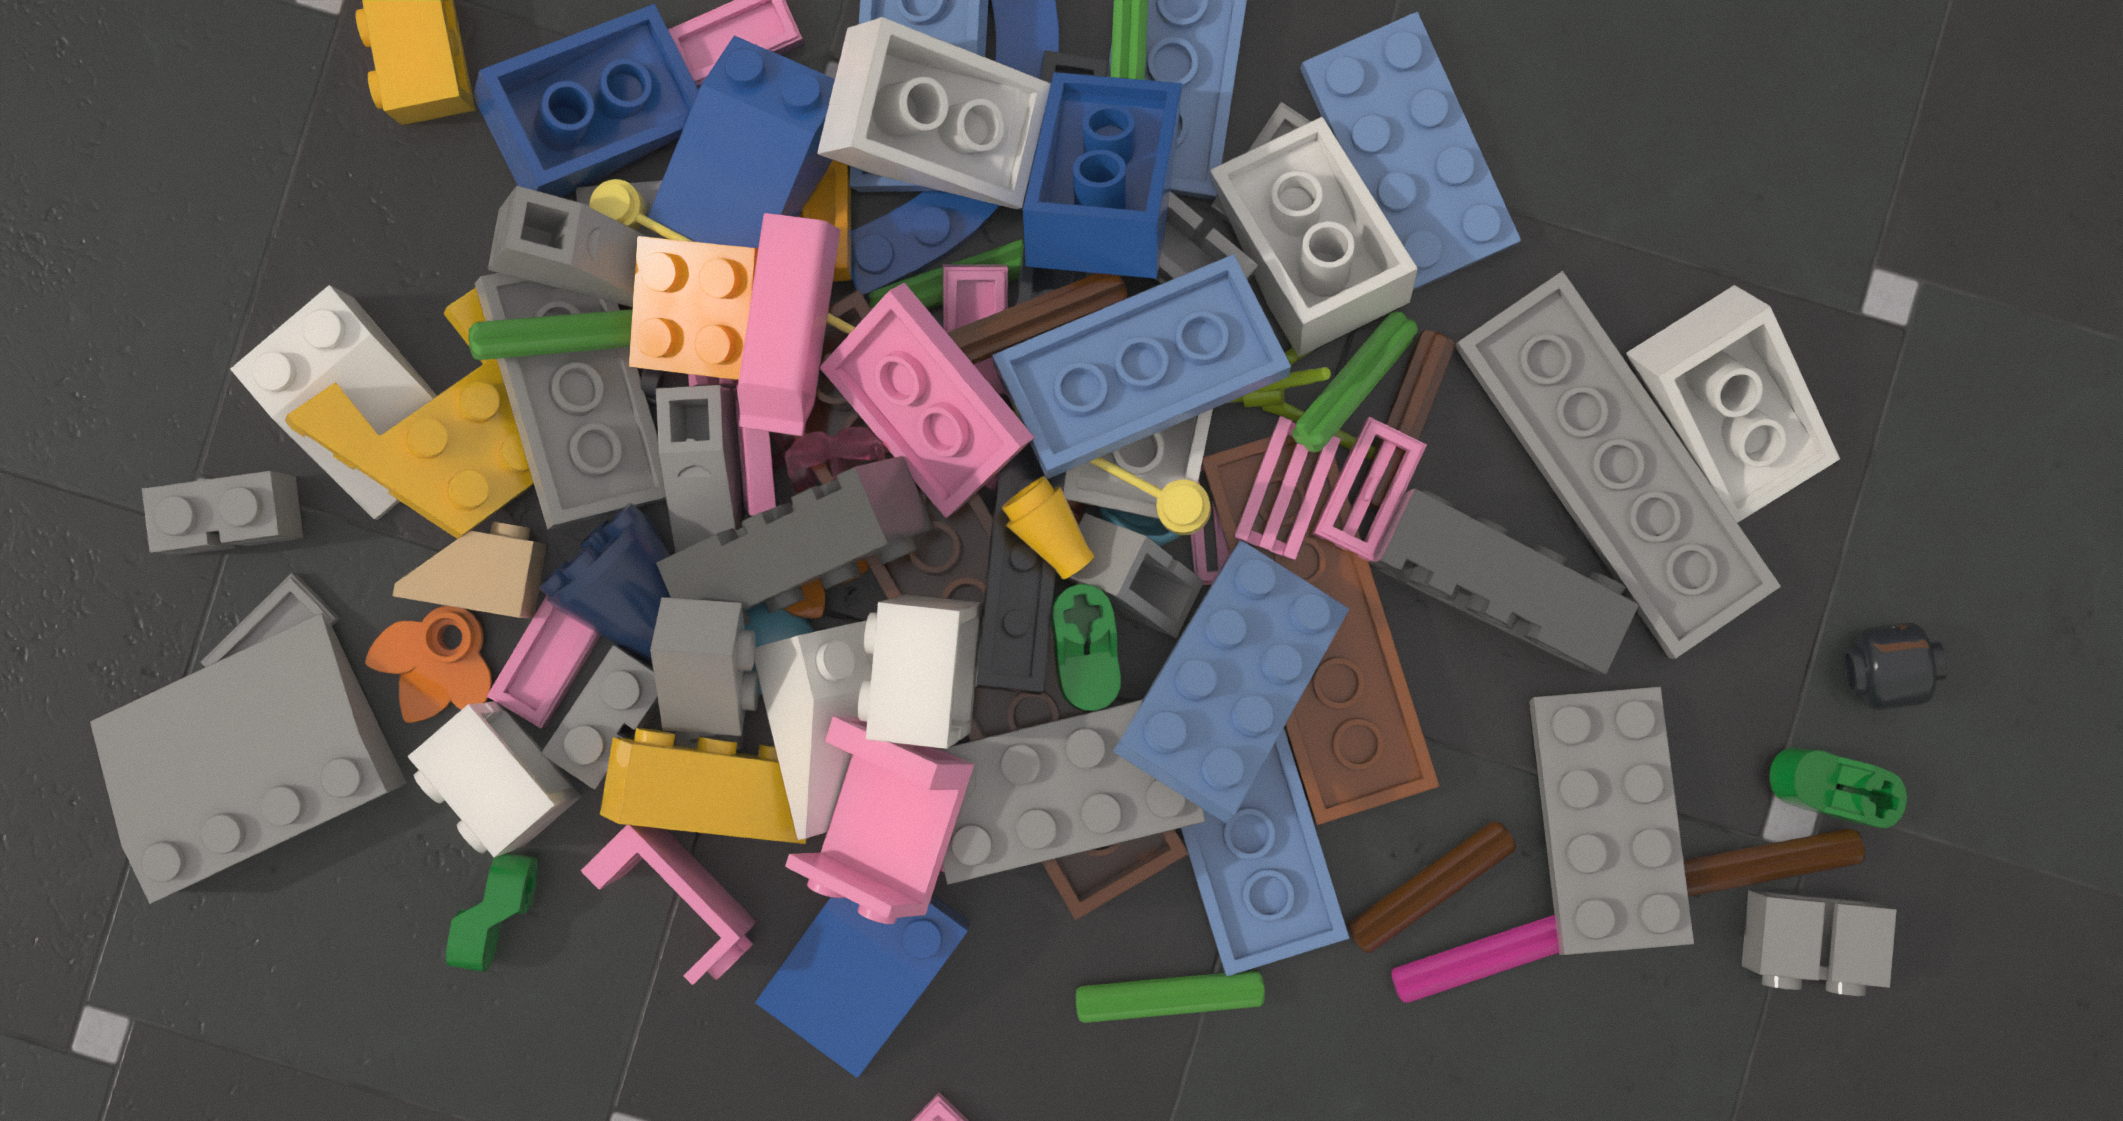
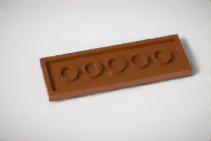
(1356, 719)

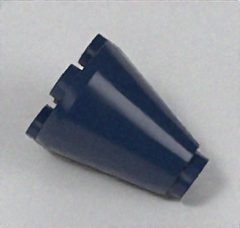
(615, 582)

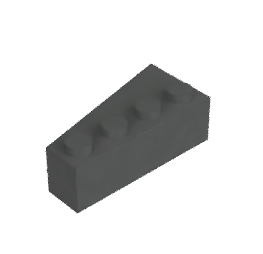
(816, 538)
(1505, 582)

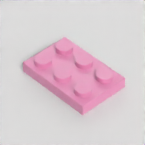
(926, 400)

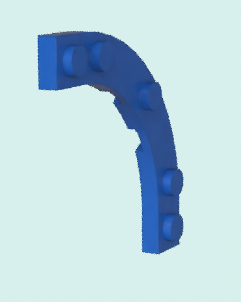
(940, 221)

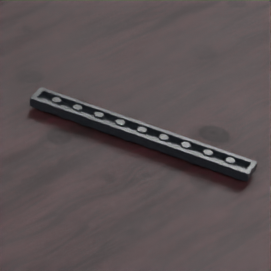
(1017, 577)

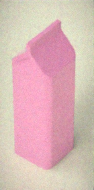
(786, 323)

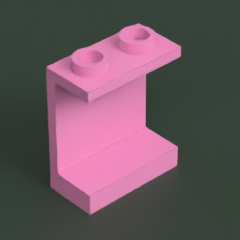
(886, 824)
(689, 880)

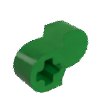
(1080, 617)
(1865, 795)
(477, 930)

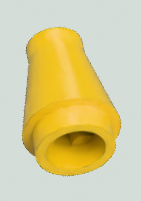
(1048, 526)

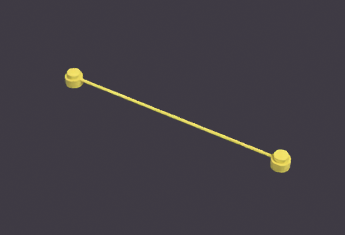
(1180, 504)

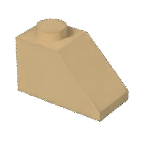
(482, 573)

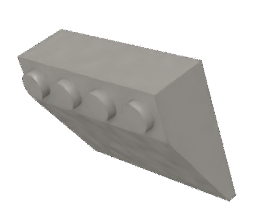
(241, 757)

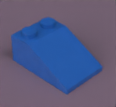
(587, 102)
(746, 148)
(1102, 175)
(859, 977)

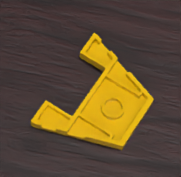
(447, 459)

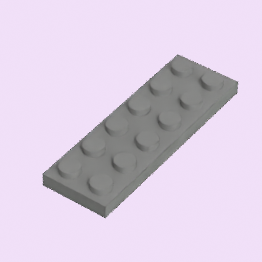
(1617, 465)

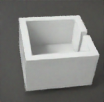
(921, 670)
(492, 778)

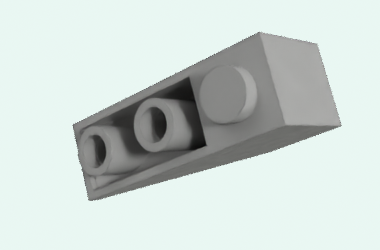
(564, 246)
(699, 461)

